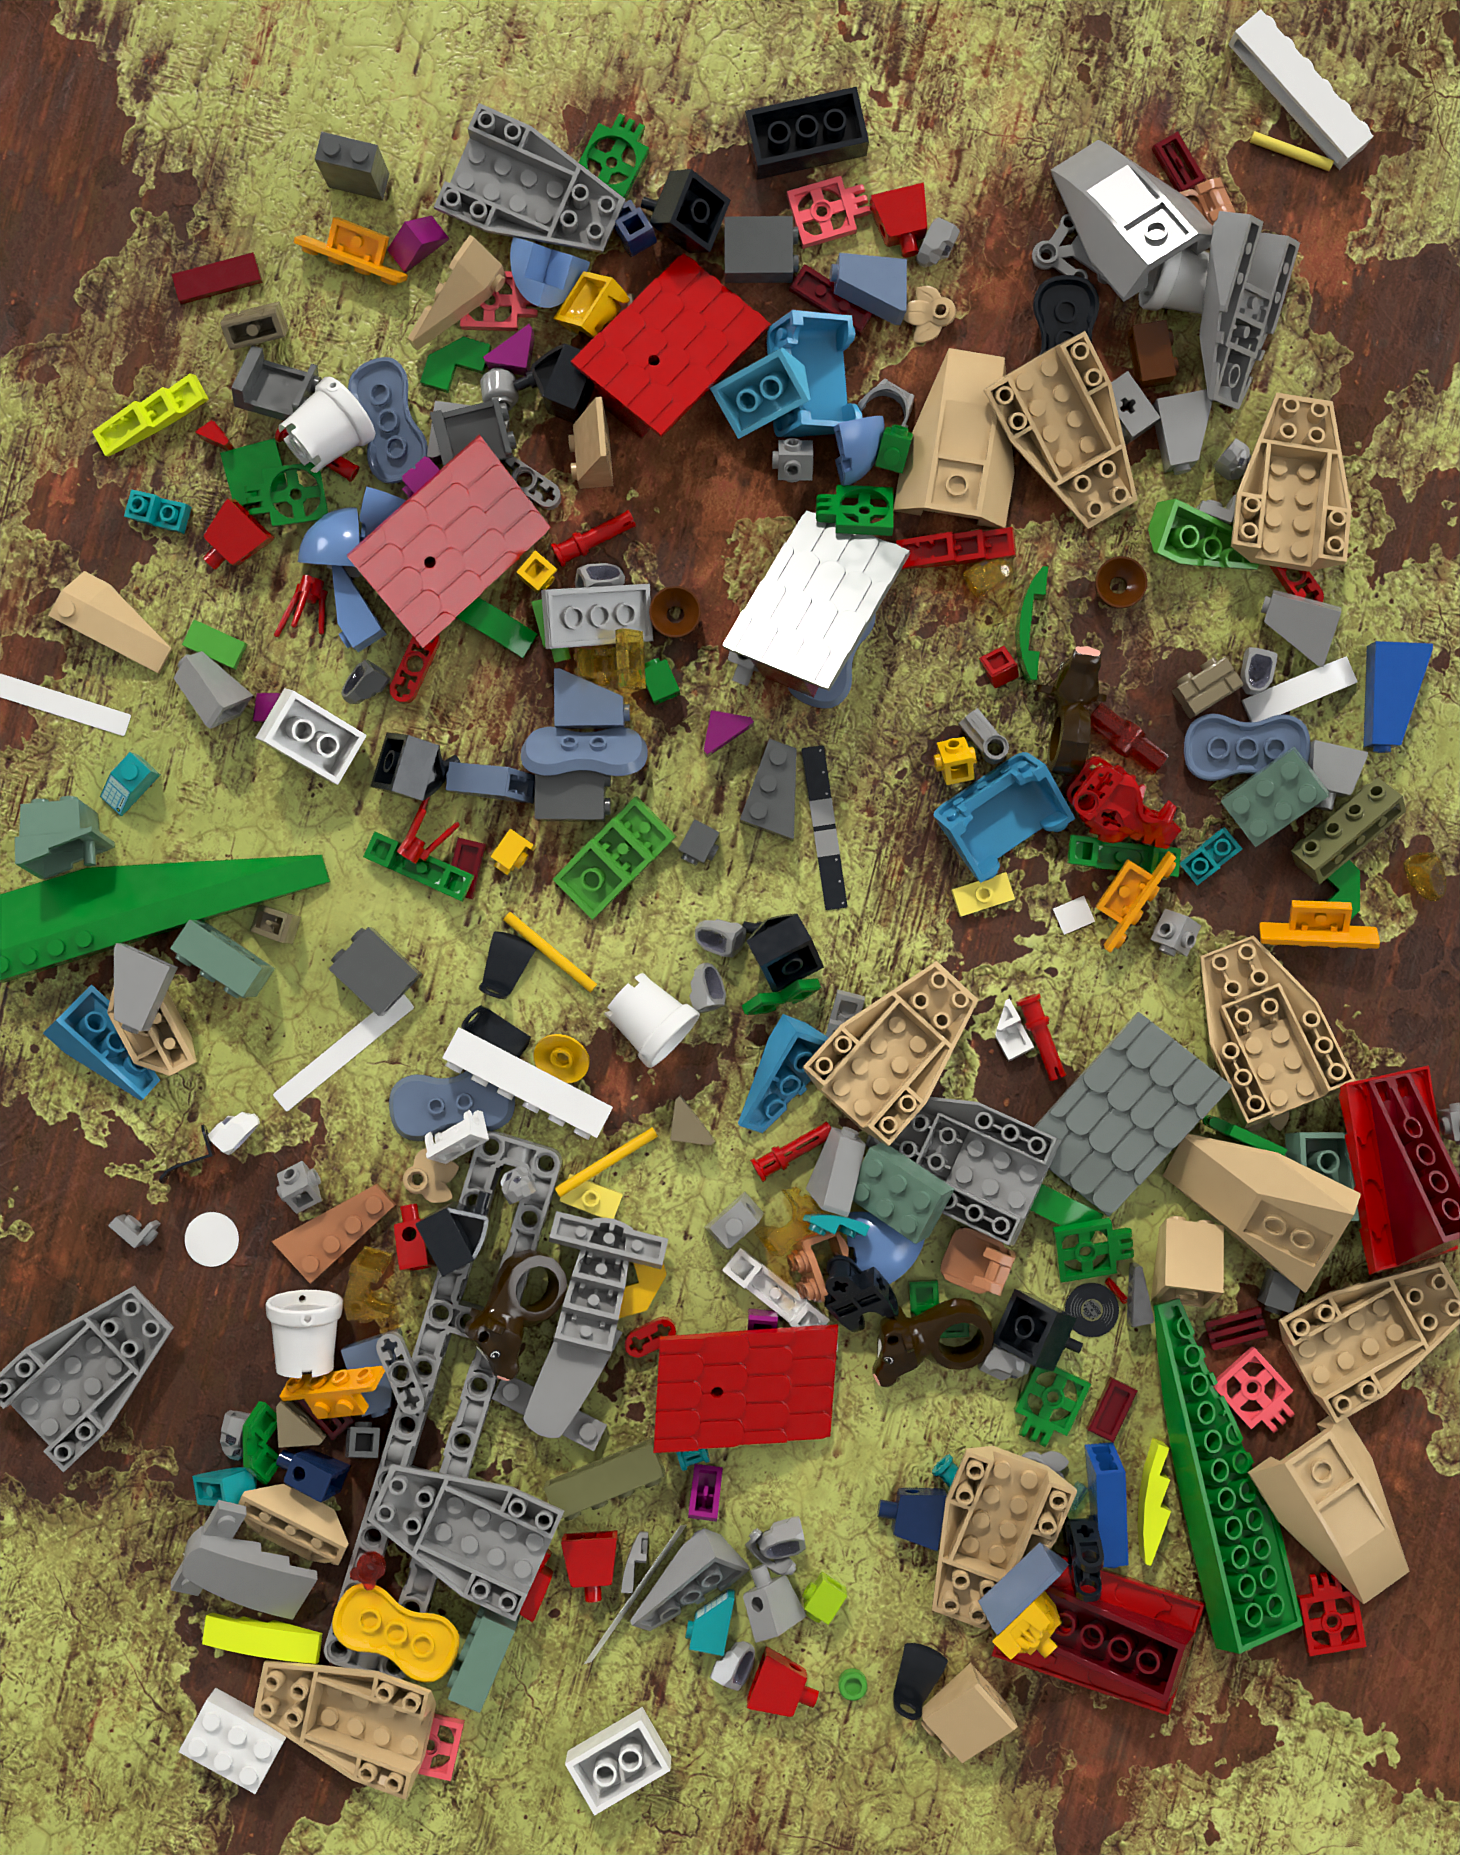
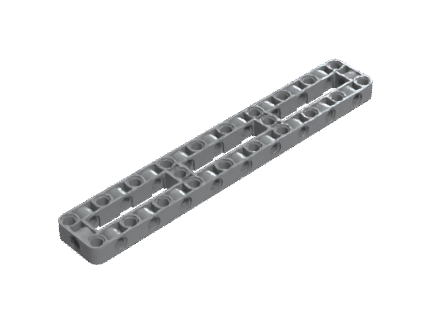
(432, 1347)

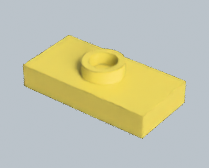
(982, 895)
(594, 1199)

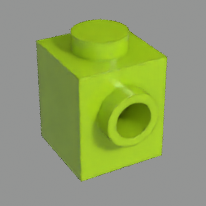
(823, 1598)

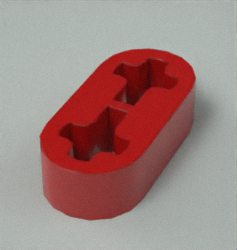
(646, 1331)

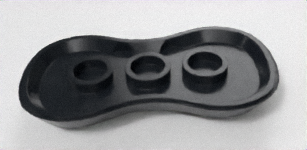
(1065, 309)

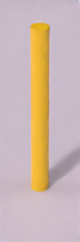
(550, 952)
(606, 1162)

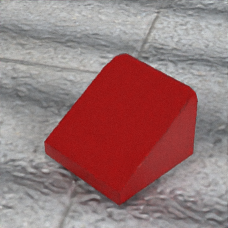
(214, 435)
(999, 667)

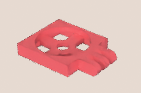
(847, 203)
(514, 300)
(1270, 1407)
(445, 1770)

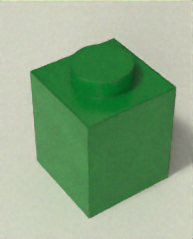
(660, 681)

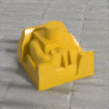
(591, 304)
(1031, 1629)

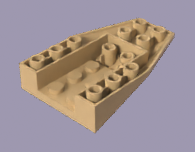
(1267, 1034)
(1265, 1202)

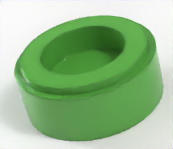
(852, 1684)

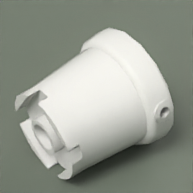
(1177, 283)
(327, 425)
(651, 1019)
(304, 1331)

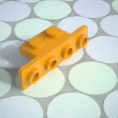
(354, 246)
(1128, 895)
(1319, 925)
(336, 1392)

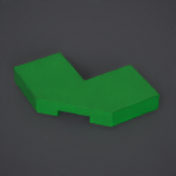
(442, 363)
(1347, 883)
(795, 992)
(924, 1295)
(257, 1455)

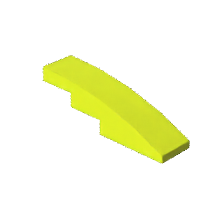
(150, 416)
(1151, 1511)
(262, 1639)

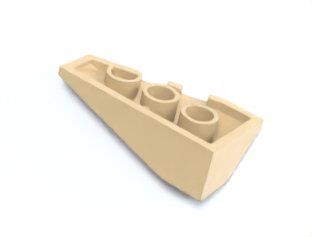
(104, 616)

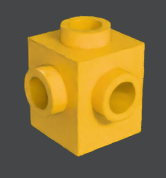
(955, 760)

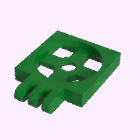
(623, 138)
(267, 498)
(830, 510)
(1241, 1135)
(1116, 1248)
(1041, 1422)

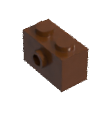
(1152, 354)

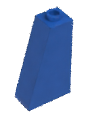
(1391, 690)
(1108, 1501)

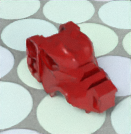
(1120, 796)

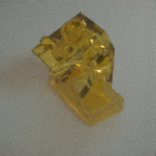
(598, 662)
(779, 1240)
(365, 1269)

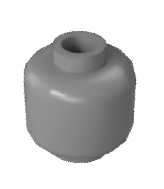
(499, 383)

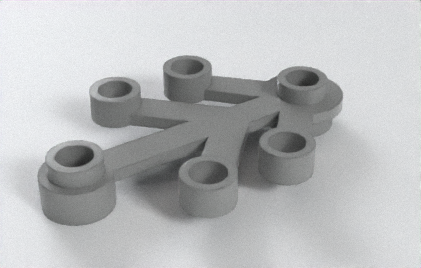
(1058, 253)

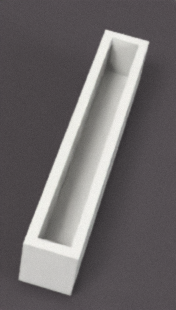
(1300, 89)
(526, 1082)

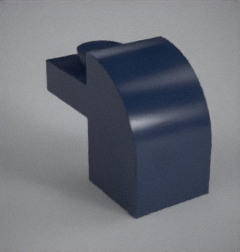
(634, 229)

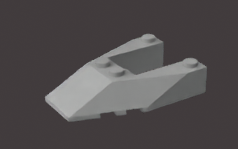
(1241, 301)

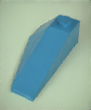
(90, 1038)
(780, 1072)

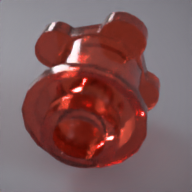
(364, 1574)

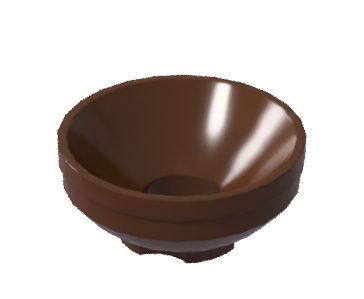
(1130, 572)
(675, 597)

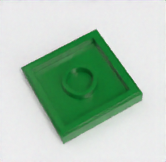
(245, 465)

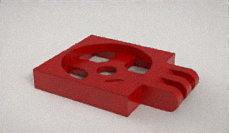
(1327, 1593)

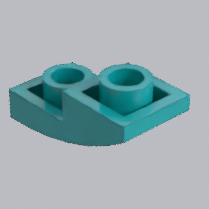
(157, 511)
(1210, 855)
(829, 1223)

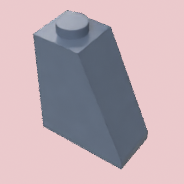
(872, 284)
(586, 705)
(491, 782)
(364, 1354)

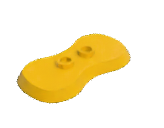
(415, 1641)

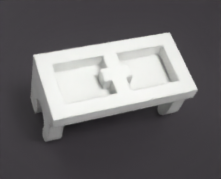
(457, 1139)

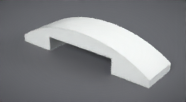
(1300, 690)
(773, 1290)

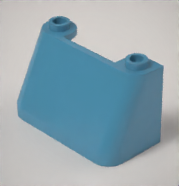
(819, 345)
(1002, 812)

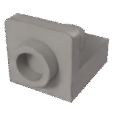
(1216, 509)
(130, 1230)

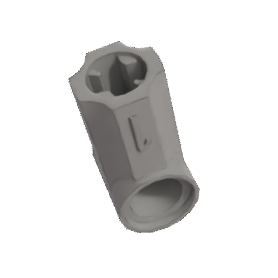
(982, 734)

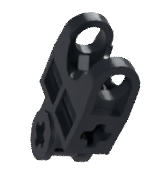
(856, 1293)
(1084, 1556)

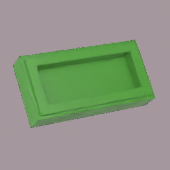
(214, 644)

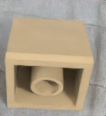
(1189, 1262)
(967, 1715)

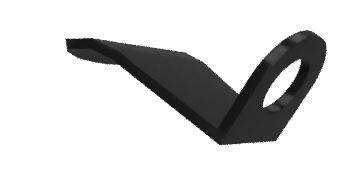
(505, 964)
(496, 1031)
(163, 1178)
(916, 1678)

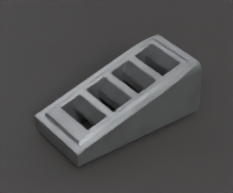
(1138, 1306)

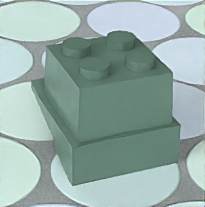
(57, 836)

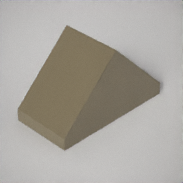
(275, 924)
(687, 1126)
(296, 1427)

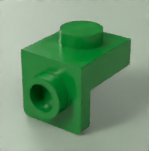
(894, 448)

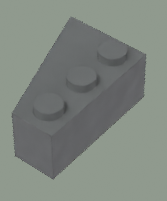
(772, 795)

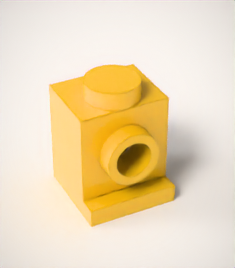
(537, 572)
(511, 852)

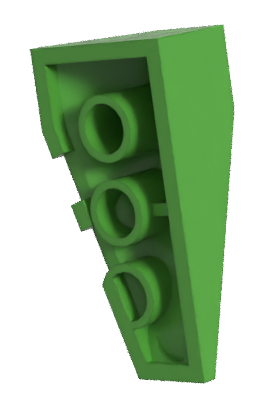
(1193, 537)

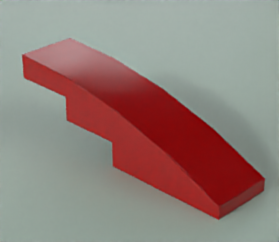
(959, 548)

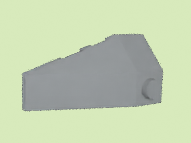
(696, 1569)

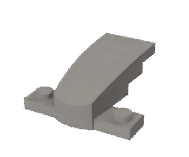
(599, 1276)
(560, 1390)
(239, 1568)

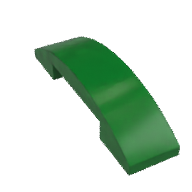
(498, 627)
(1027, 659)
(1112, 856)
(431, 872)
(1062, 1208)

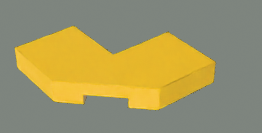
(639, 1295)

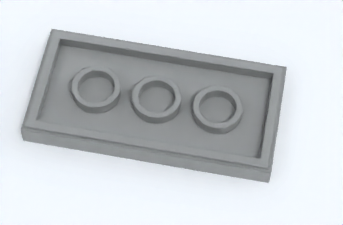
(593, 614)

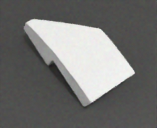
(1012, 1034)

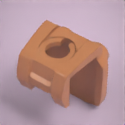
(1210, 199)
(804, 1261)
(977, 1261)

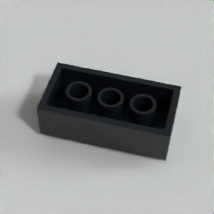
(806, 133)

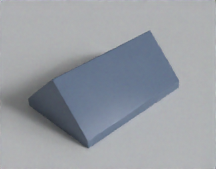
(1021, 1586)

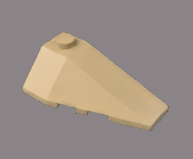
(471, 283)

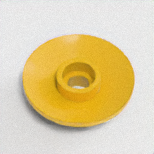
(551, 1059)

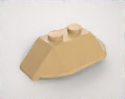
(165, 1047)
(295, 1523)

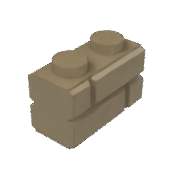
(254, 325)
(1207, 687)

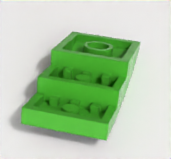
(614, 857)

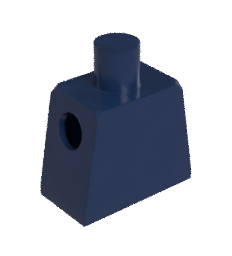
(313, 1473)
(916, 1515)

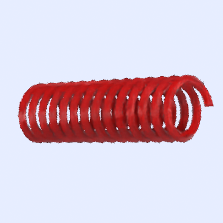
(1121, 1296)

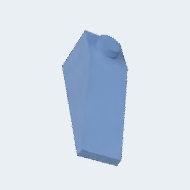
(354, 615)

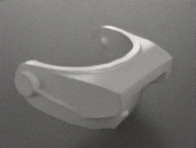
(890, 390)
(780, 1566)

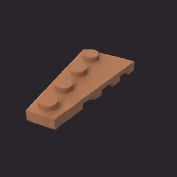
(329, 1235)

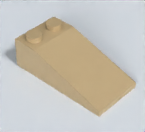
(591, 448)

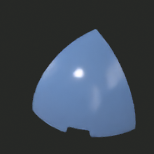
(544, 273)
(858, 447)
(375, 509)
(331, 538)
(882, 1248)

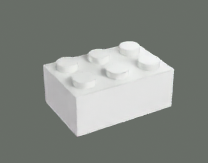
(311, 736)
(232, 1741)
(618, 1761)

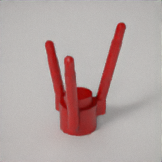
(307, 591)
(412, 846)

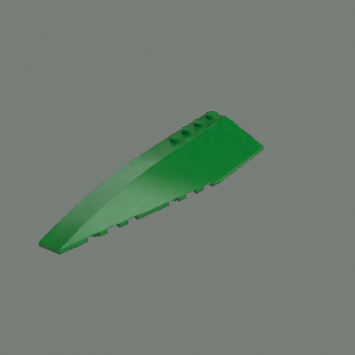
(130, 903)
(1227, 1519)

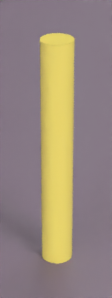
(1291, 151)

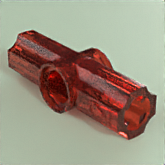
(1127, 739)

